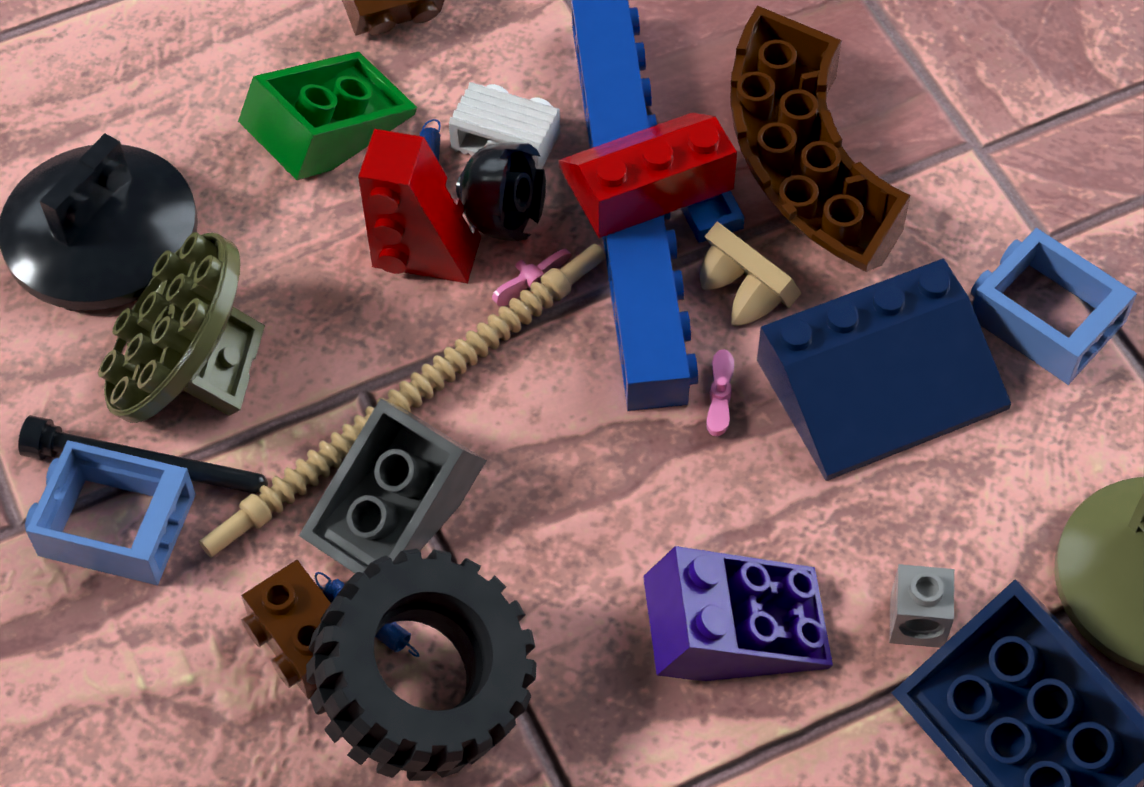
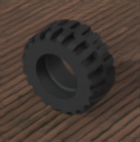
(463, 610)

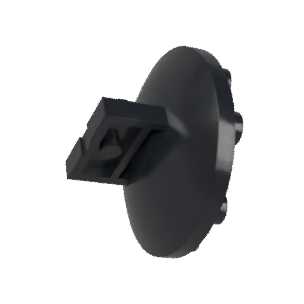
(95, 224)

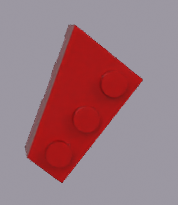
(410, 212)

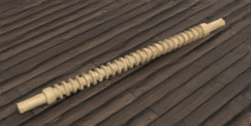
(257, 509)

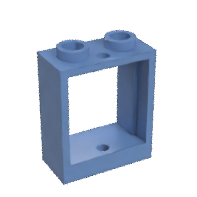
(1031, 335)
(158, 532)

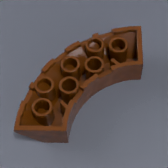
(795, 148)

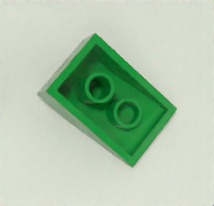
(322, 112)

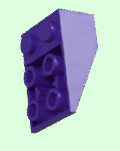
(734, 616)

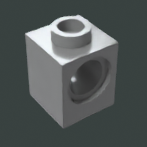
(921, 606)

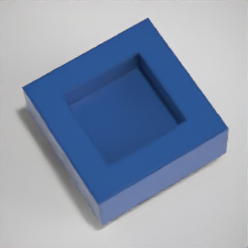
(706, 213)

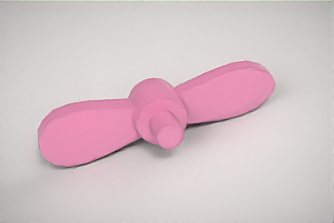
(528, 275)
(720, 393)

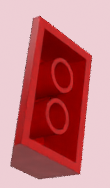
(651, 172)

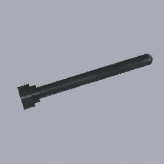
(42, 439)

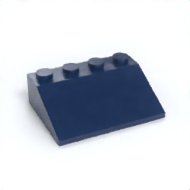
(882, 369)
(1025, 703)

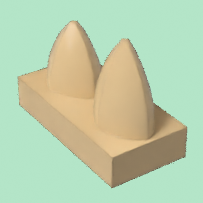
(764, 282)

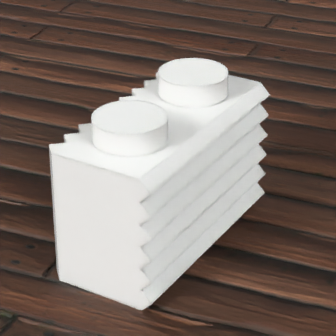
(495, 116)

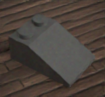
(391, 490)

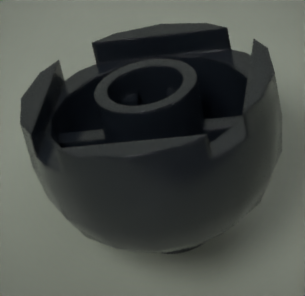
(502, 190)

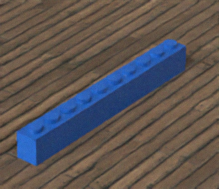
(638, 257)

